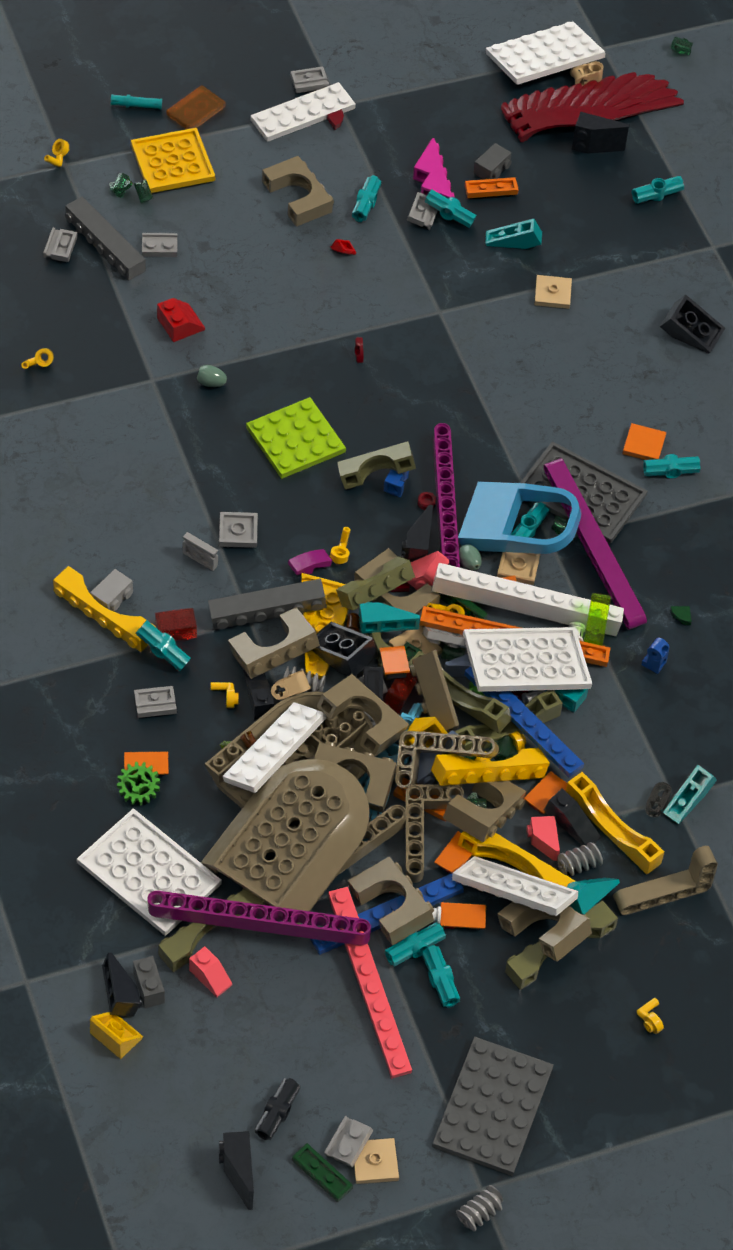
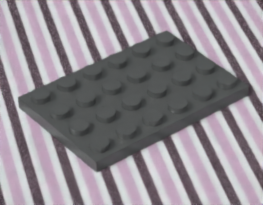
(605, 493)
(493, 1106)

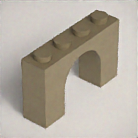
(296, 173)
(412, 603)
(259, 659)
(354, 694)
(379, 770)
(482, 821)
(385, 878)
(559, 940)

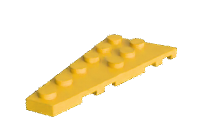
(321, 618)

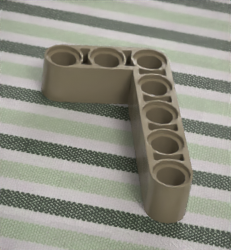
(438, 748)
(416, 824)
(377, 837)
(670, 887)

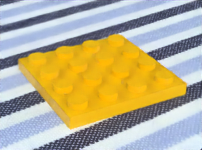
(173, 160)

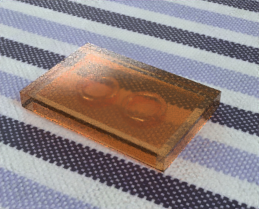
(196, 108)

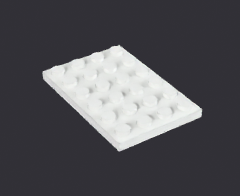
(545, 52)
(527, 659)
(142, 859)

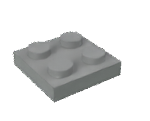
(238, 529)
(436, 636)

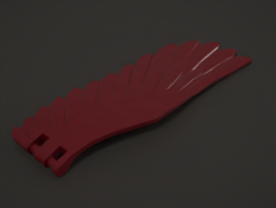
(608, 99)

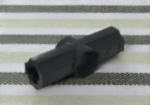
(277, 1109)

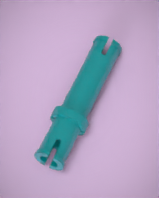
(136, 101)

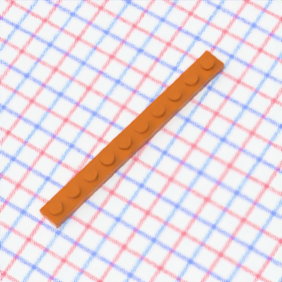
(457, 623)

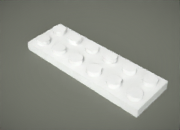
(302, 111)
(274, 747)
(515, 885)

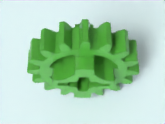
(145, 786)

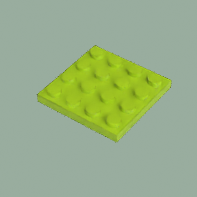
(295, 437)

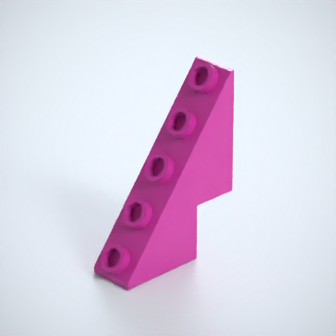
(431, 172)

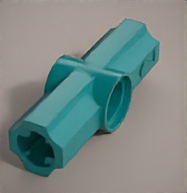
(657, 189)
(366, 198)
(450, 208)
(671, 466)
(531, 520)
(163, 645)
(414, 944)
(441, 976)

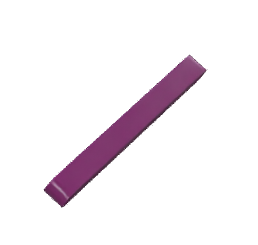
(445, 494)
(598, 548)
(268, 916)

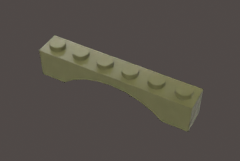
(544, 706)
(483, 708)
(179, 948)
(524, 967)

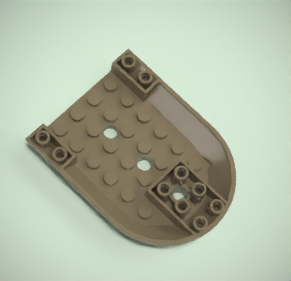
(343, 730)
(305, 856)

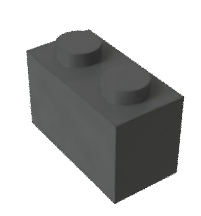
(492, 162)
(148, 982)

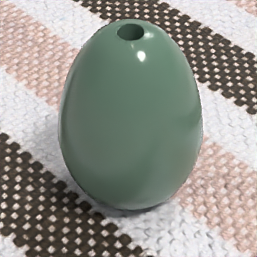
(211, 376)
(469, 557)

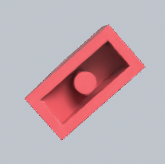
(425, 569)
(544, 835)
(209, 971)

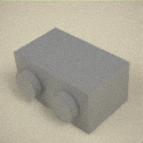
(113, 590)

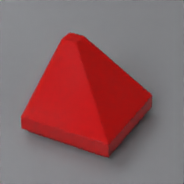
(343, 246)

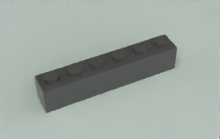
(105, 238)
(266, 604)

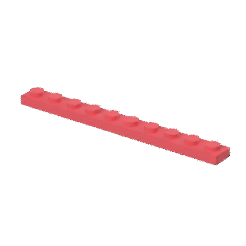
(373, 991)

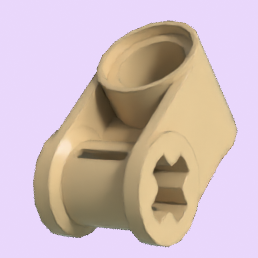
(587, 72)
(293, 684)

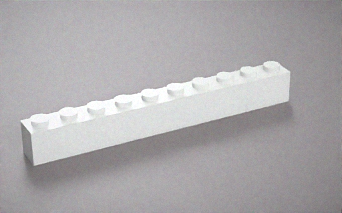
(519, 597)

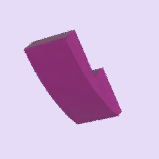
(308, 561)

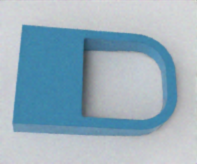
(495, 511)

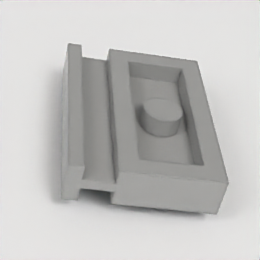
(309, 79)
(421, 212)
(60, 244)
(159, 244)
(200, 551)
(155, 701)
(348, 1141)

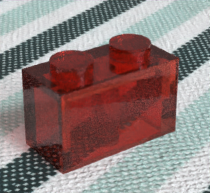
(177, 623)
(400, 692)

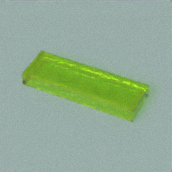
(597, 619)

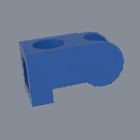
(394, 482)
(656, 655)

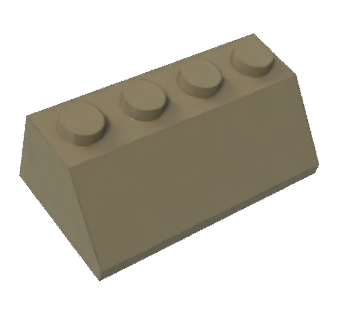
(434, 690)

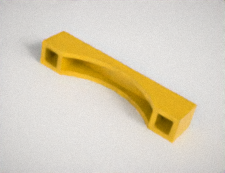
(71, 587)
(454, 769)
(638, 848)
(506, 851)

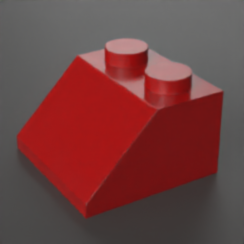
(178, 319)

